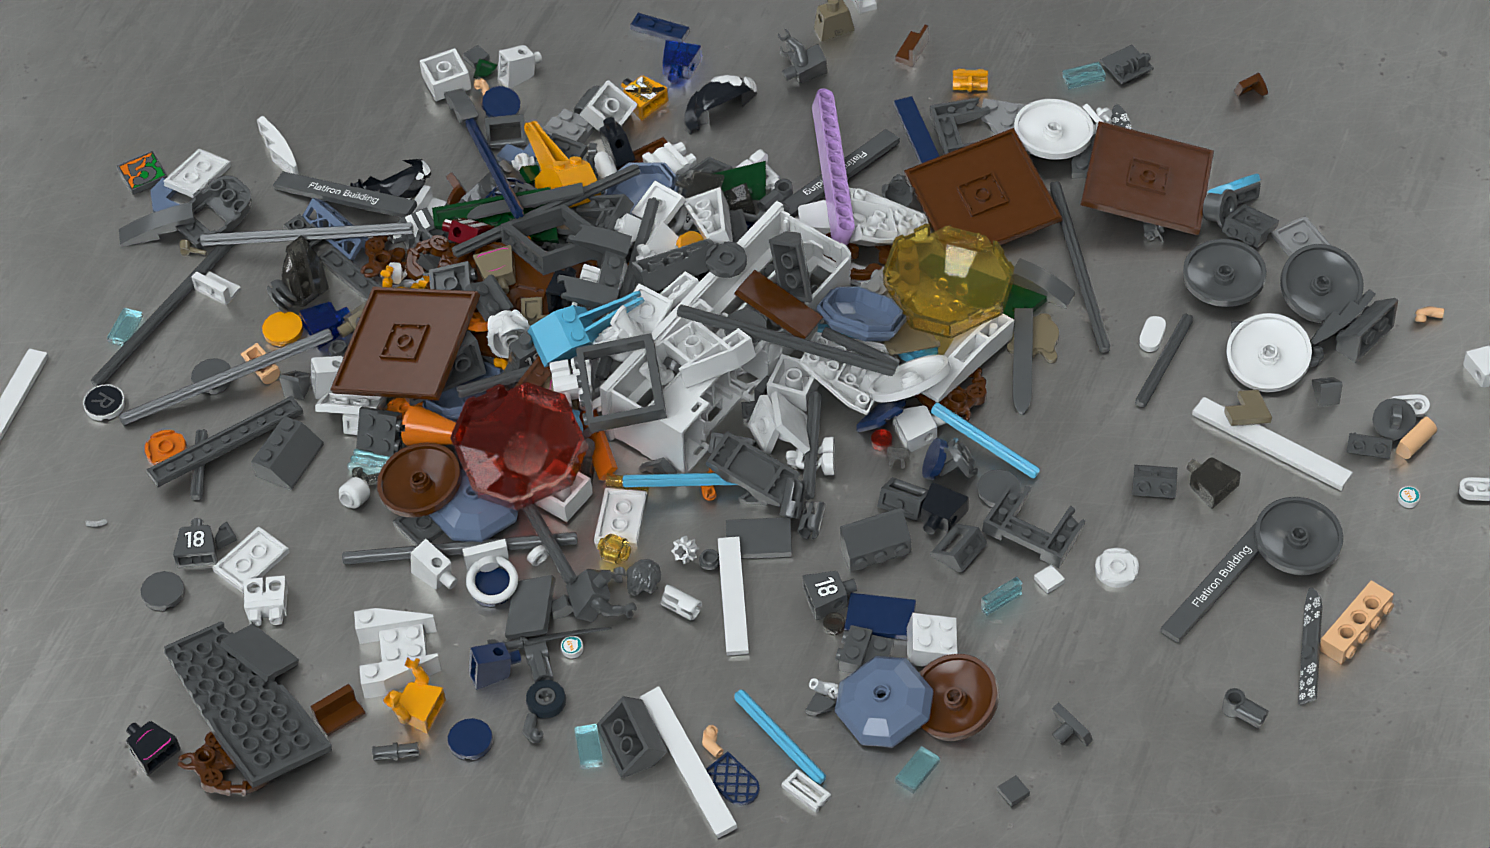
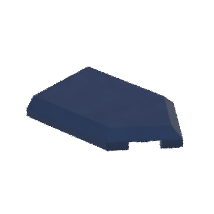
(877, 415)

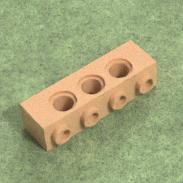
(1372, 597)

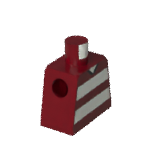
(464, 229)

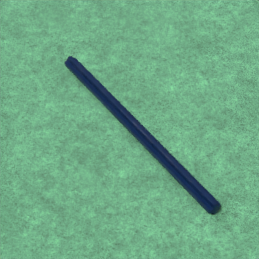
(494, 168)

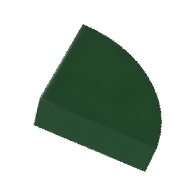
(484, 69)
(529, 173)

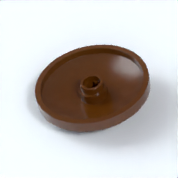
(419, 479)
(962, 696)

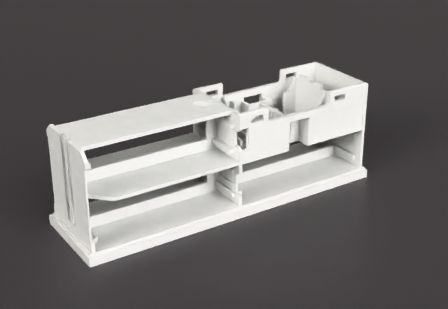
(688, 408)

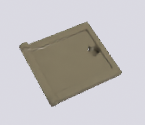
(910, 340)

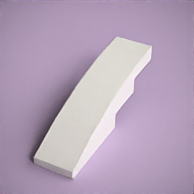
(279, 149)

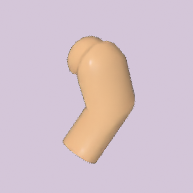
(481, 84)
(1421, 314)
(709, 741)

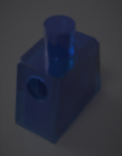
(680, 60)
(323, 317)

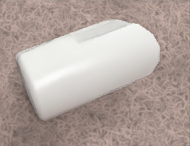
(604, 164)
(680, 602)

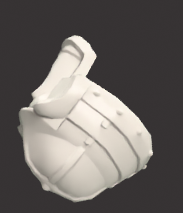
(621, 328)
(505, 329)

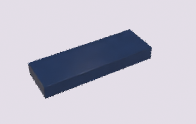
(659, 28)

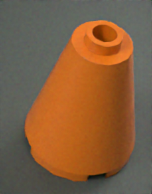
(426, 426)

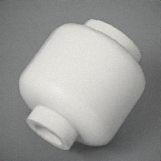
(354, 492)

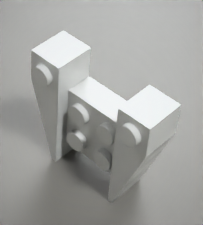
(701, 351)
(400, 637)

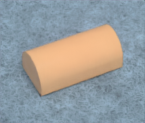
(268, 374)
(1416, 438)

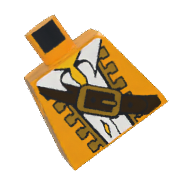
(646, 93)

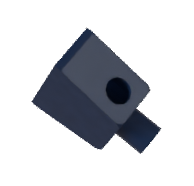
(491, 663)

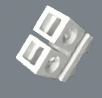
(672, 157)
(566, 382)
(266, 601)

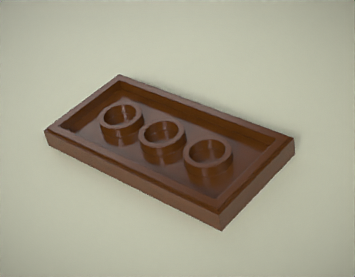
(778, 305)

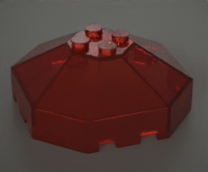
(519, 444)

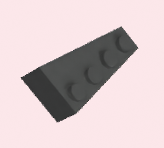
(664, 268)
(465, 367)

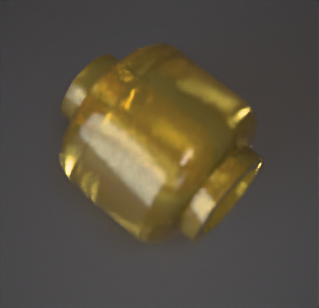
(614, 549)

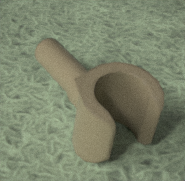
(186, 249)

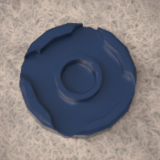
(500, 102)
(934, 459)
(492, 583)
(470, 739)

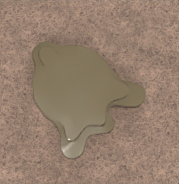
(1044, 338)

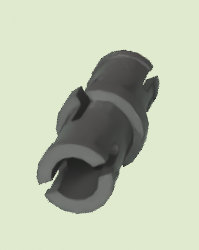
(395, 751)

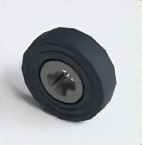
(549, 689)

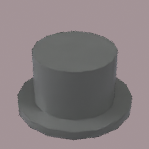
(1219, 206)

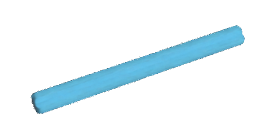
(985, 440)
(664, 480)
(780, 737)

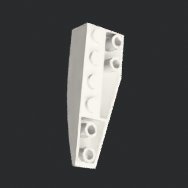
(970, 351)

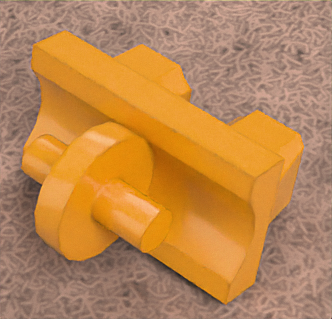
(970, 80)

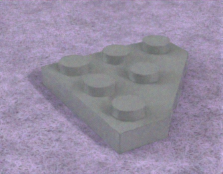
(1001, 115)

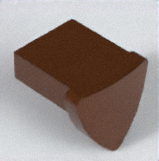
(1254, 82)
(458, 189)

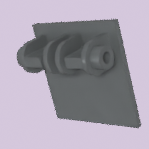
(1127, 64)

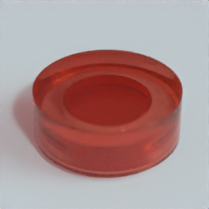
(881, 439)

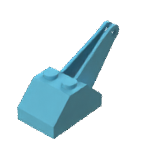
(572, 327)

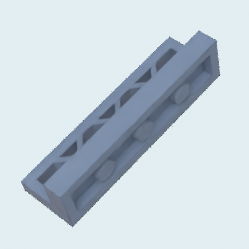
(335, 219)

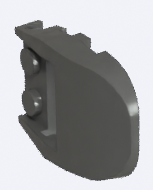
(227, 198)

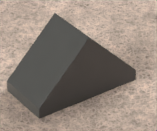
(295, 384)
(1327, 391)

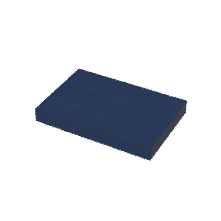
(883, 615)

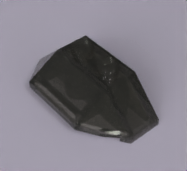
(303, 272)

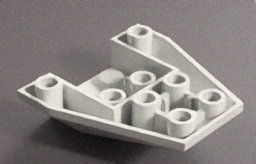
(880, 219)
(843, 380)

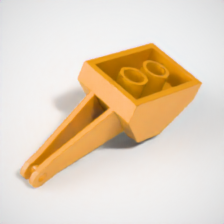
(554, 165)

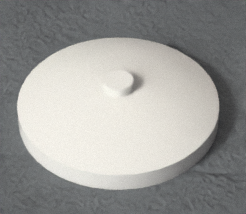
(1054, 128)
(1269, 352)
(910, 378)

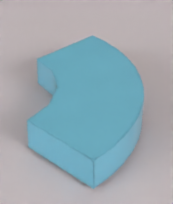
(1242, 182)

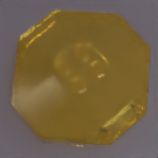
(948, 279)

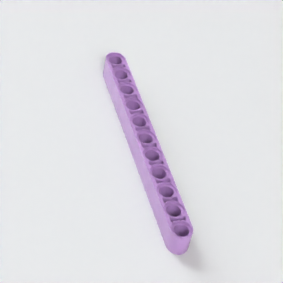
(833, 167)

